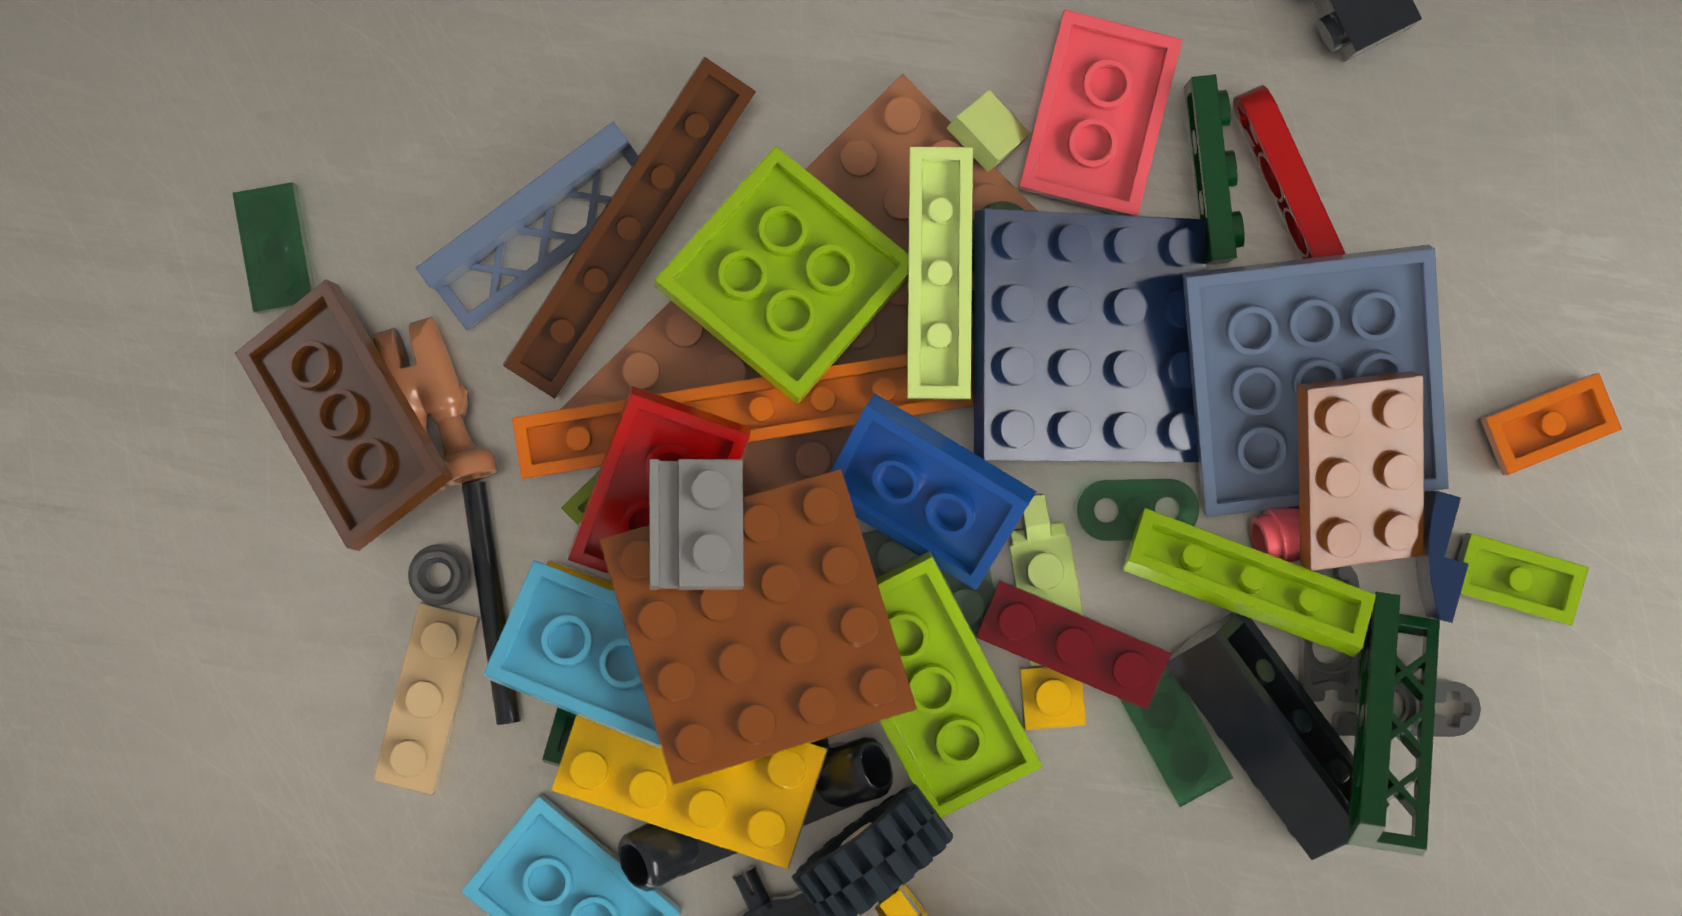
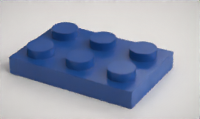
(929, 491)

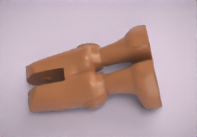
(436, 392)

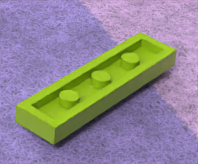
(1249, 582)

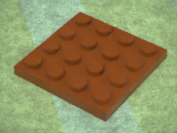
(769, 663)

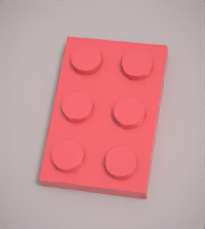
(1100, 114)

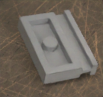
(696, 524)

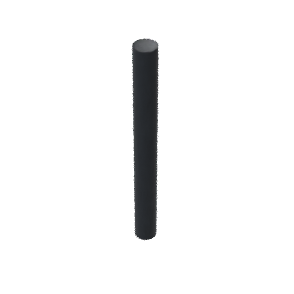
(488, 590)

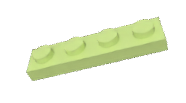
(940, 273)

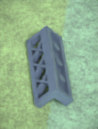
(515, 216)

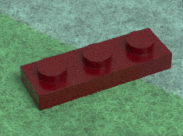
(1073, 644)

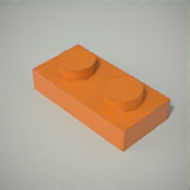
(1551, 424)

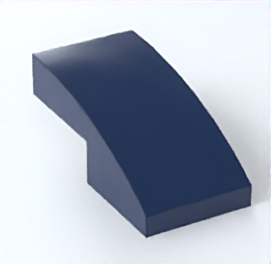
(1438, 576)

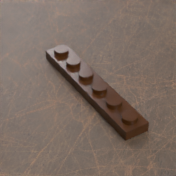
(629, 227)

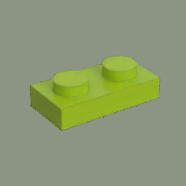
(1522, 579)

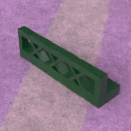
(1379, 727)

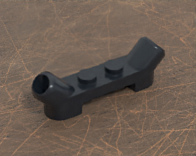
(849, 776)

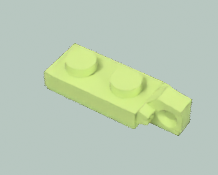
(1044, 558)

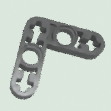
(1343, 679)

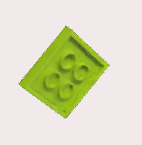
(785, 274)

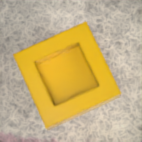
(1050, 699)

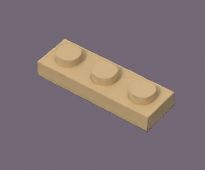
(427, 698)

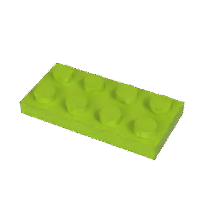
(964, 728)

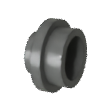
(420, 578)

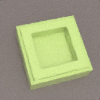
(989, 130)

